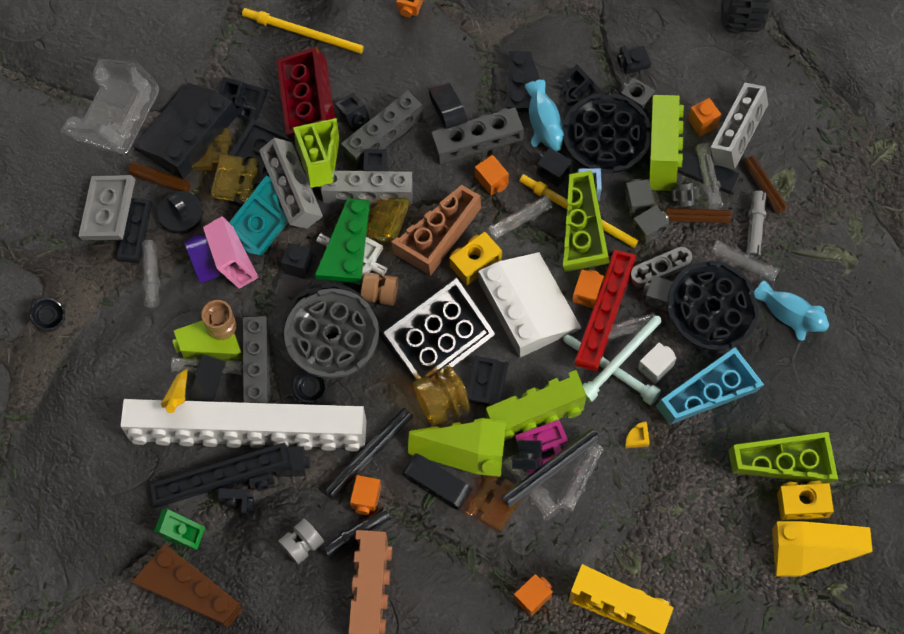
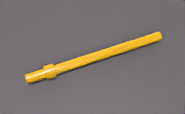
(265, 18)
(541, 190)

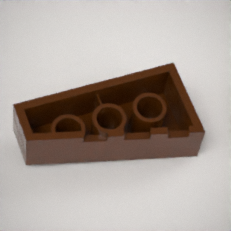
(181, 584)

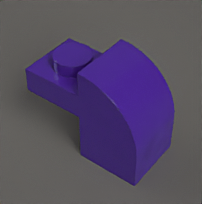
(202, 258)

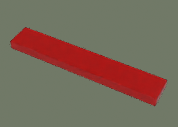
(605, 310)

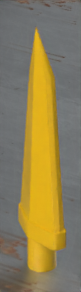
(176, 393)

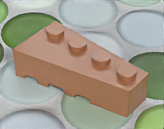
(434, 235)
(370, 583)

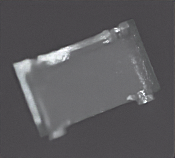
(118, 107)

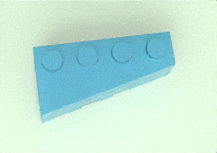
(715, 385)

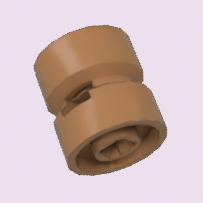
(379, 288)
(219, 319)

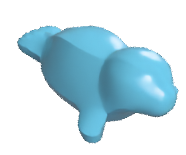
(544, 117)
(793, 310)

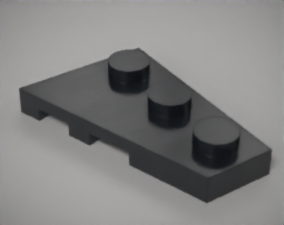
(520, 72)

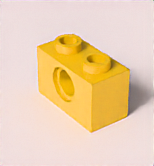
(479, 245)
(793, 509)

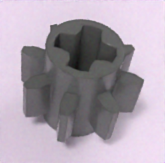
(685, 193)

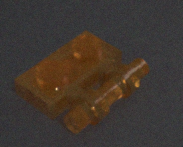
(496, 513)

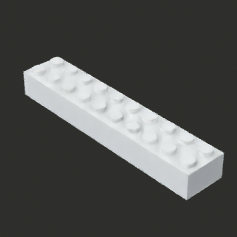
(245, 424)

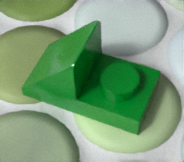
(179, 529)

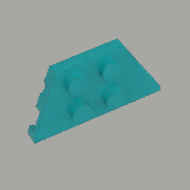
(260, 218)

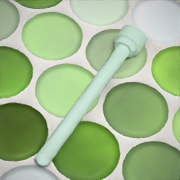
(592, 388)
(648, 392)

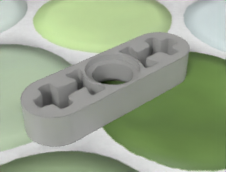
(666, 258)

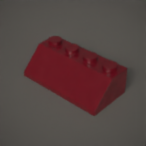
(304, 89)

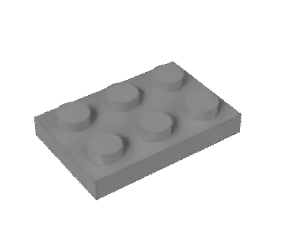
(107, 207)

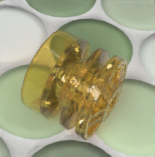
(439, 396)

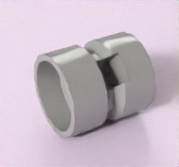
(301, 541)

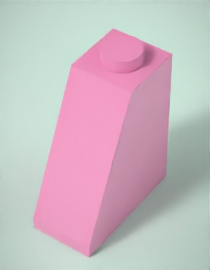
(229, 252)

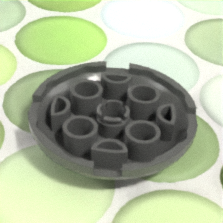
(329, 313)

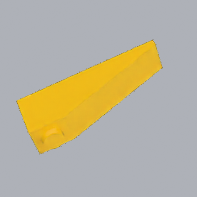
(814, 546)

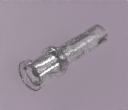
(538, 496)

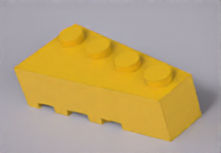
(619, 602)

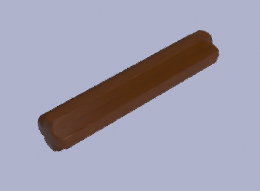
(158, 177)
(765, 184)
(698, 215)

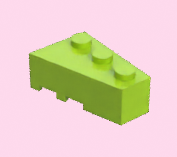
(318, 150)

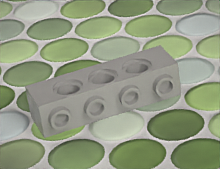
(739, 125)
(290, 183)
(368, 186)

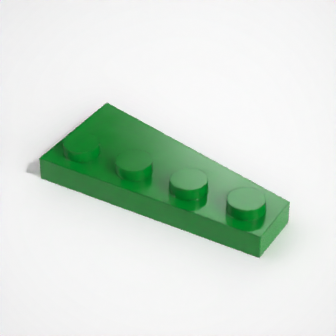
(346, 248)

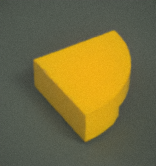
(638, 436)

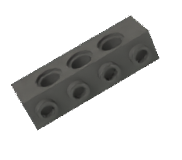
(383, 128)
(469, 144)
(256, 360)

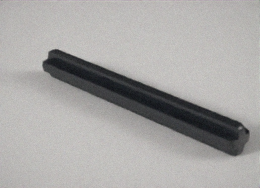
(368, 453)
(550, 468)

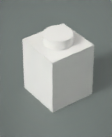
(657, 362)

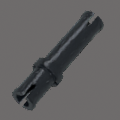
(348, 537)

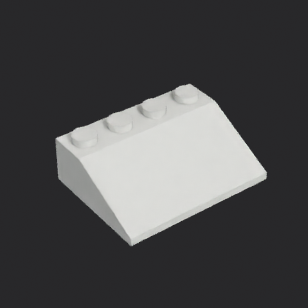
(527, 302)

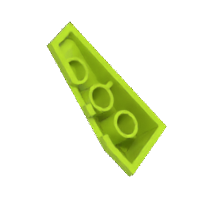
(467, 446)

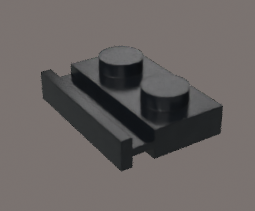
(487, 381)

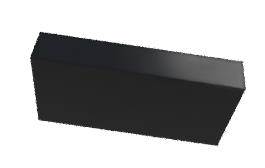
(207, 379)

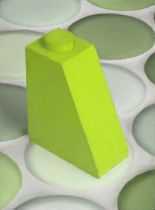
(195, 341)

